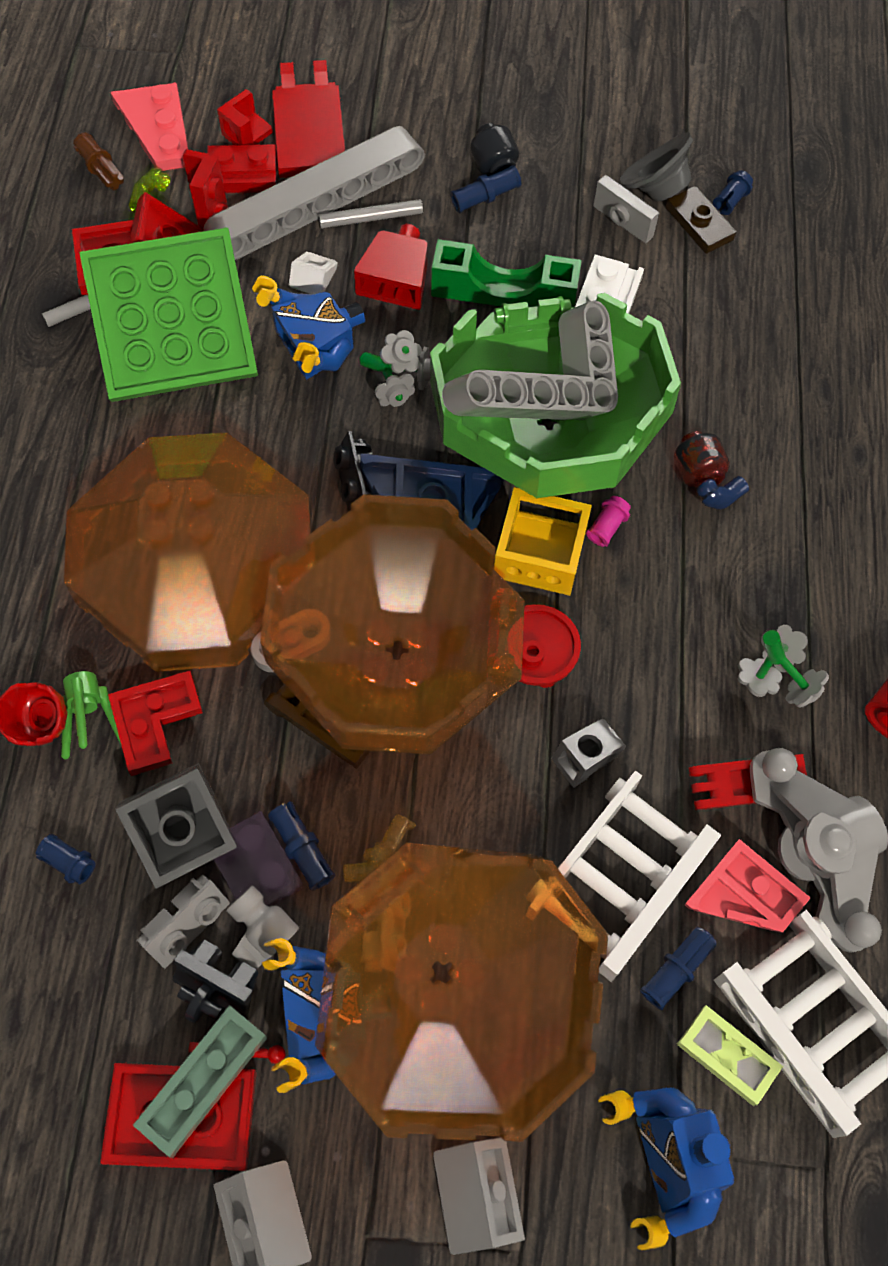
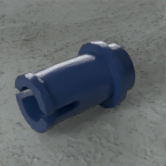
(738, 186)
(73, 864)

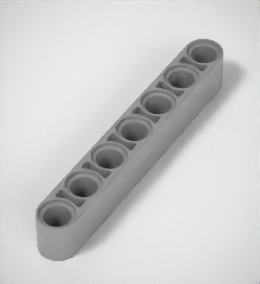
(318, 190)

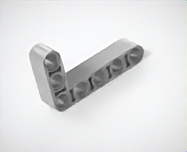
(580, 393)

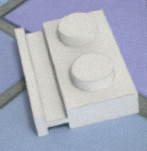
(611, 278)

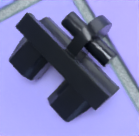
(209, 989)

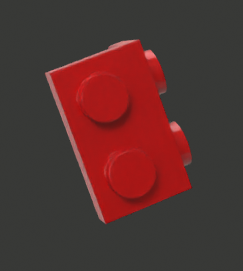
(205, 184)

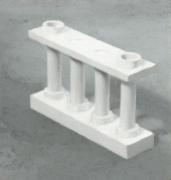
(664, 879)
(774, 1025)

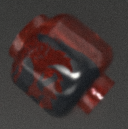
(701, 458)

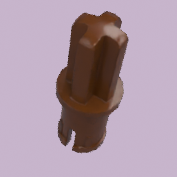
(98, 161)

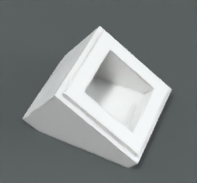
(311, 273)

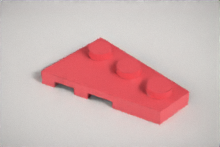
(156, 121)

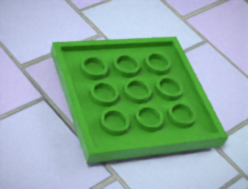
(168, 314)

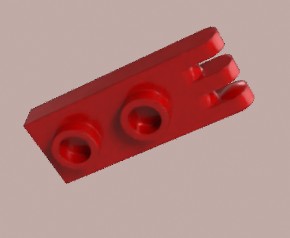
(728, 783)

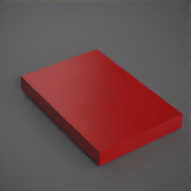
(216, 1143)

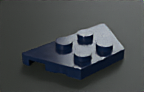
(465, 487)

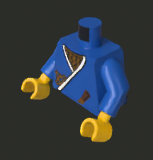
(310, 326)
(301, 1005)
(684, 1158)

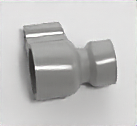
(263, 925)

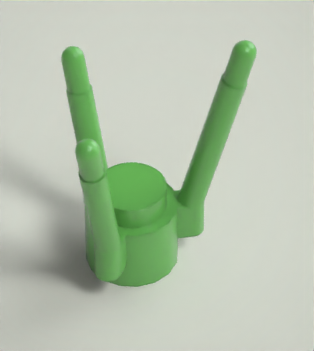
(81, 698)

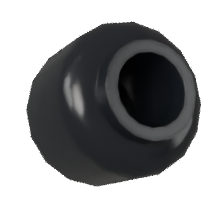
(494, 149)

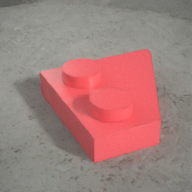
(749, 892)

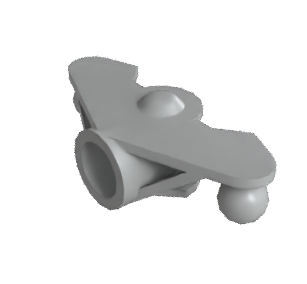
(825, 842)

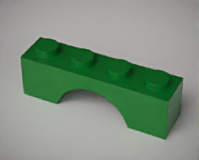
(466, 276)

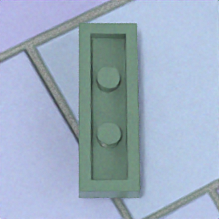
(200, 1082)

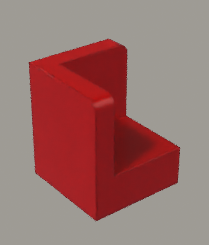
(241, 123)

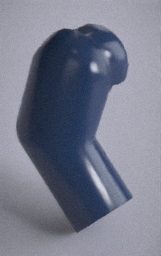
(722, 496)

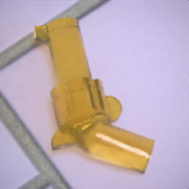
(380, 851)

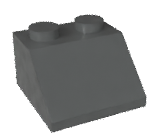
(176, 825)

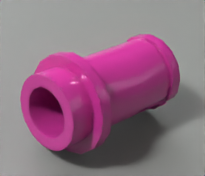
(606, 524)

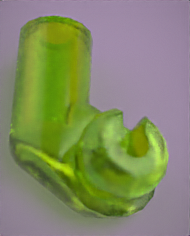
(152, 179)

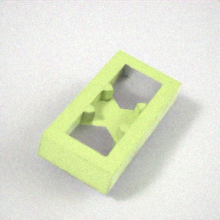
(730, 1055)

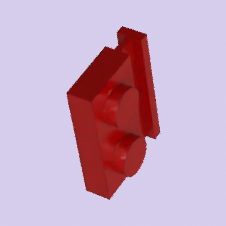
(246, 167)

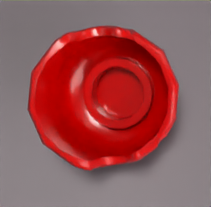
(32, 714)

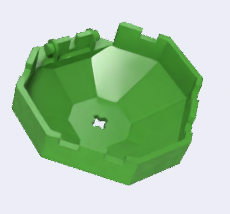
(576, 452)

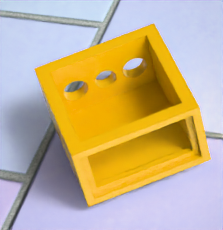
(540, 548)

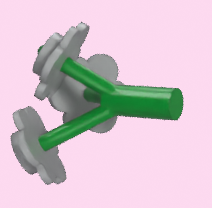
(399, 356)
(782, 650)

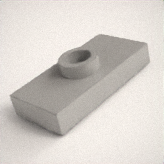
(625, 209)

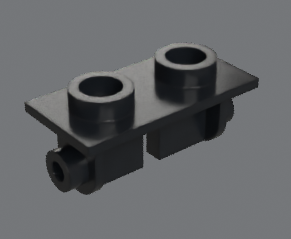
(346, 460)

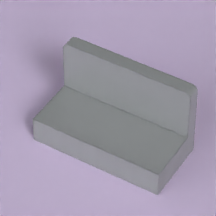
(478, 1196)
(262, 1218)

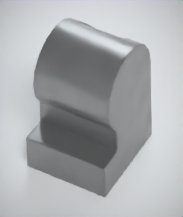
(587, 751)

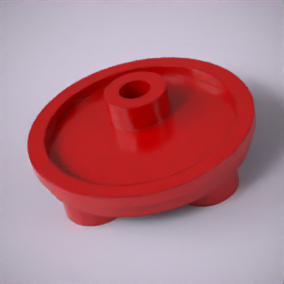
(549, 646)

